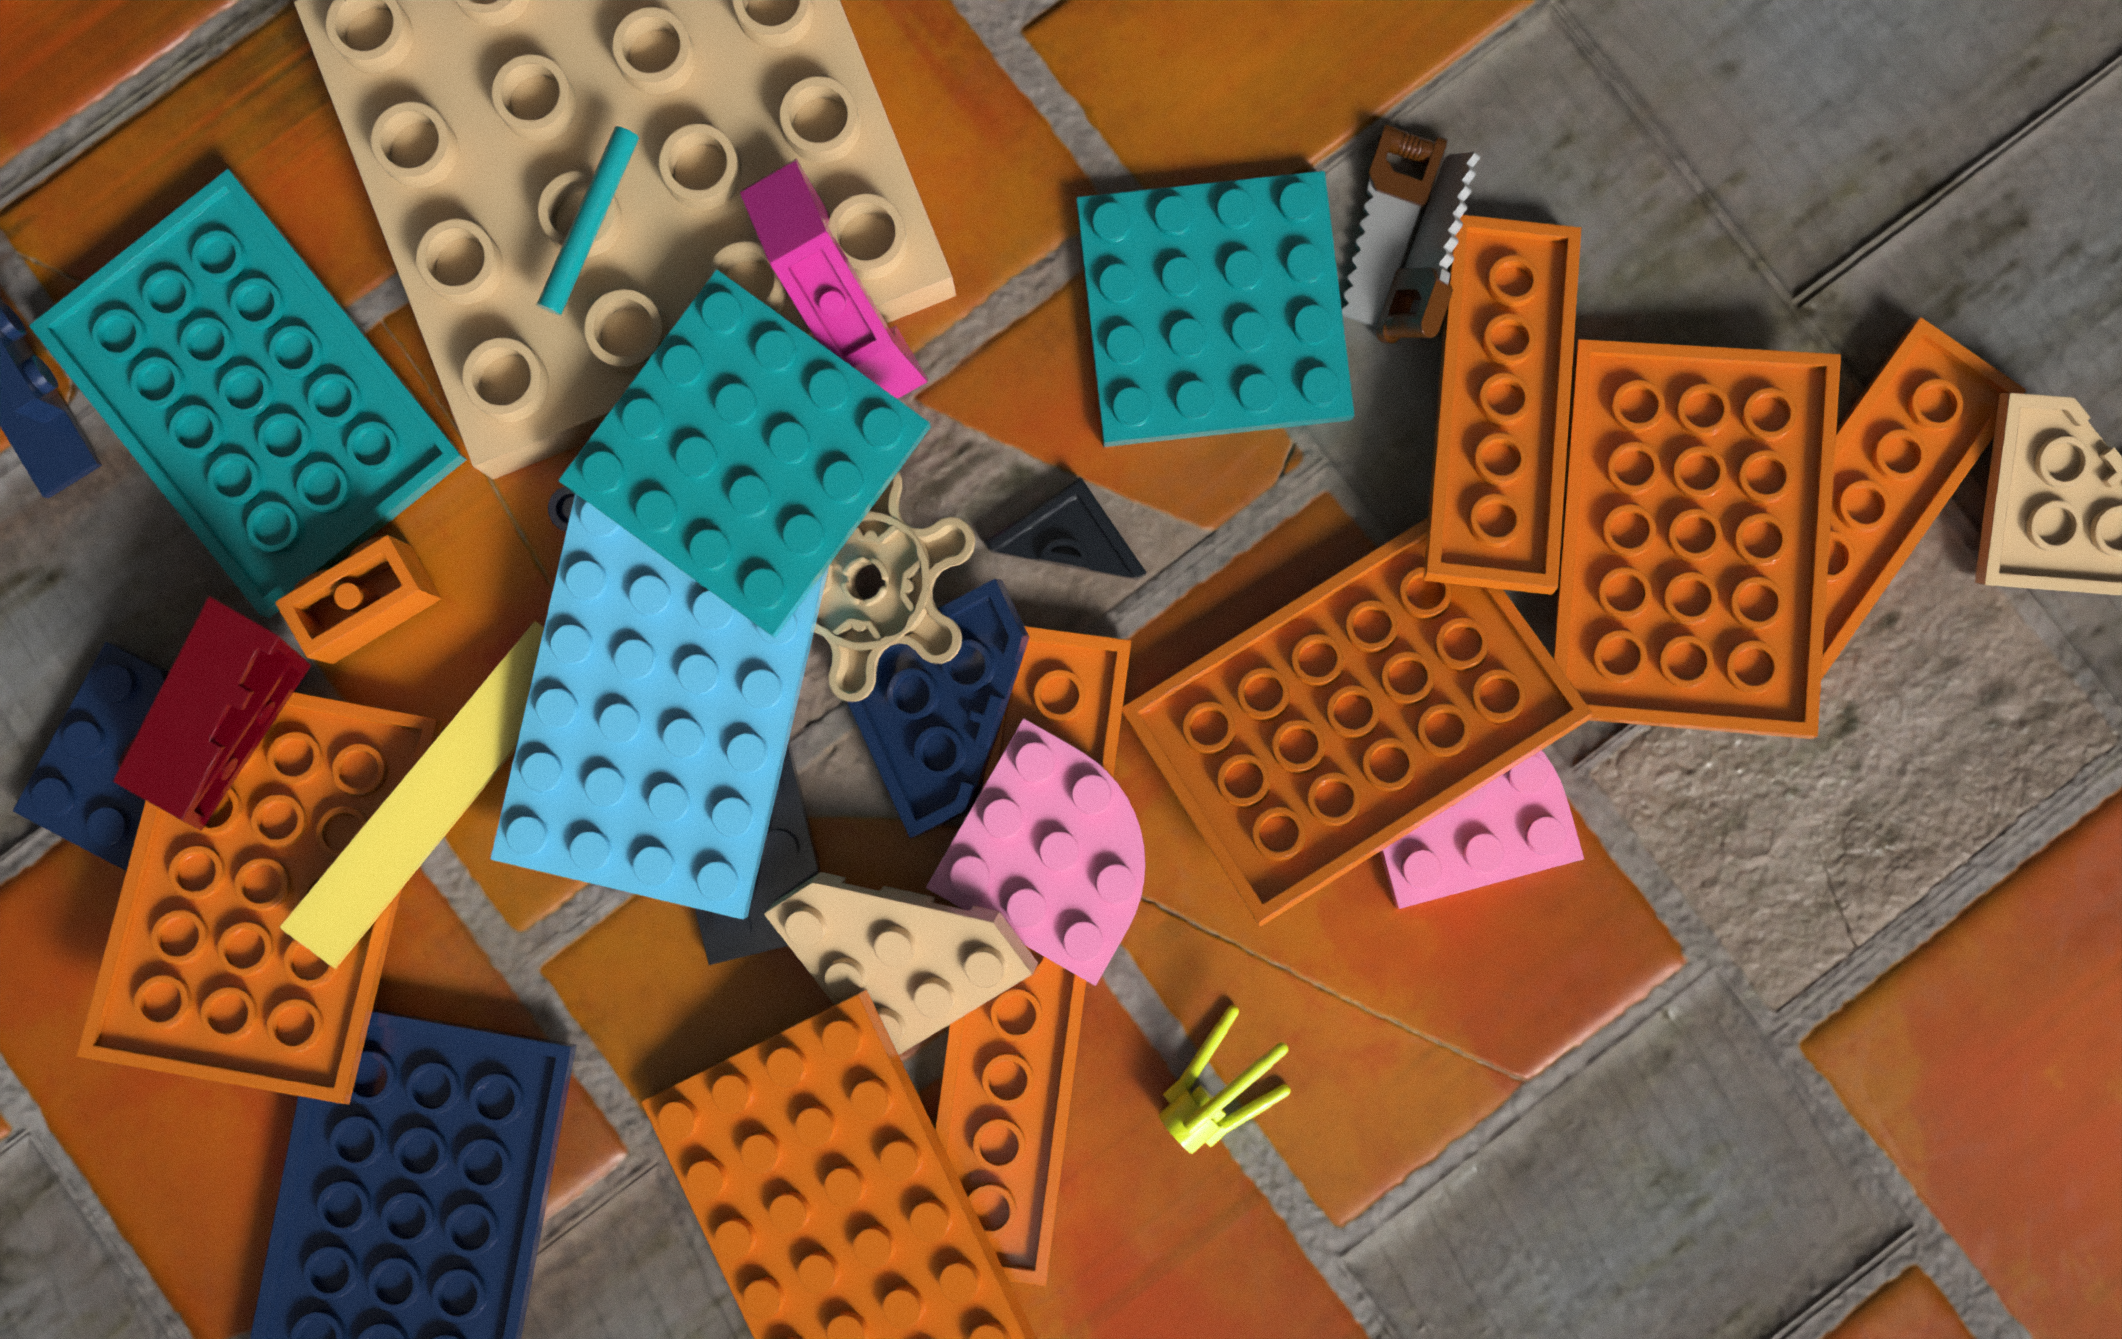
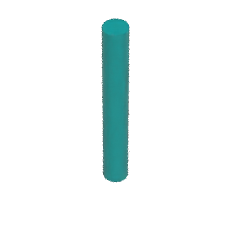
(588, 220)

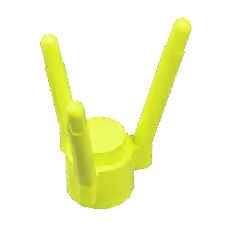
(1197, 1114)

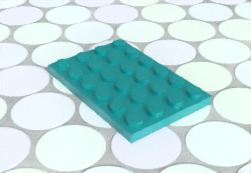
(247, 392)

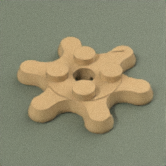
(903, 607)

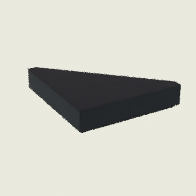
(1069, 533)

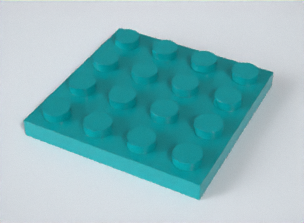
(1214, 309)
(745, 453)

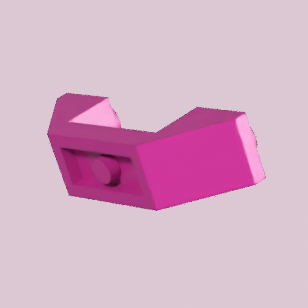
(824, 283)

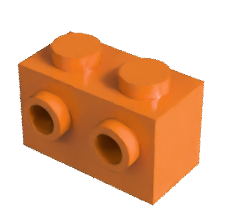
(357, 599)

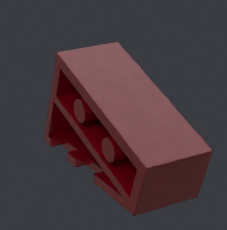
(210, 714)

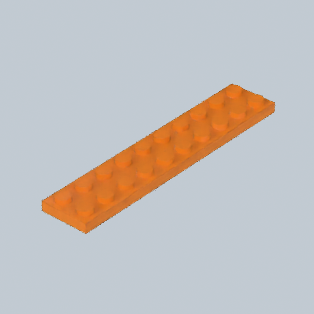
(1017, 1054)

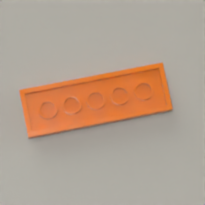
(1503, 407)
(1900, 464)

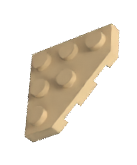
(2051, 500)
(912, 955)

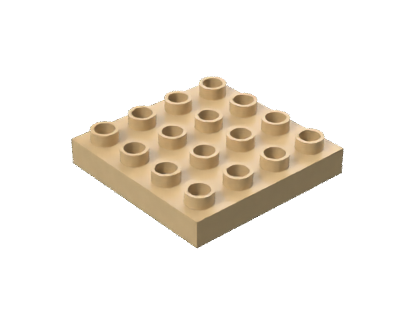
(488, 130)

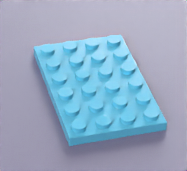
(651, 728)

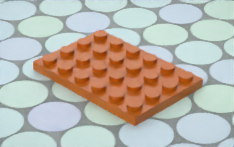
(1698, 535)
(1351, 721)
(196, 951)
(832, 1190)

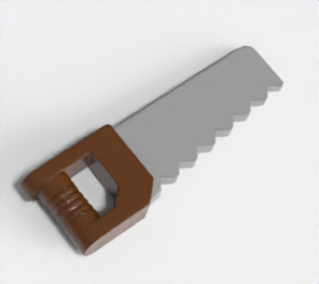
(1389, 220)
(1430, 256)

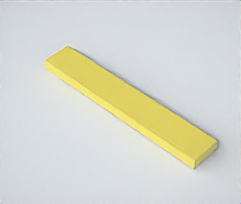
(418, 811)

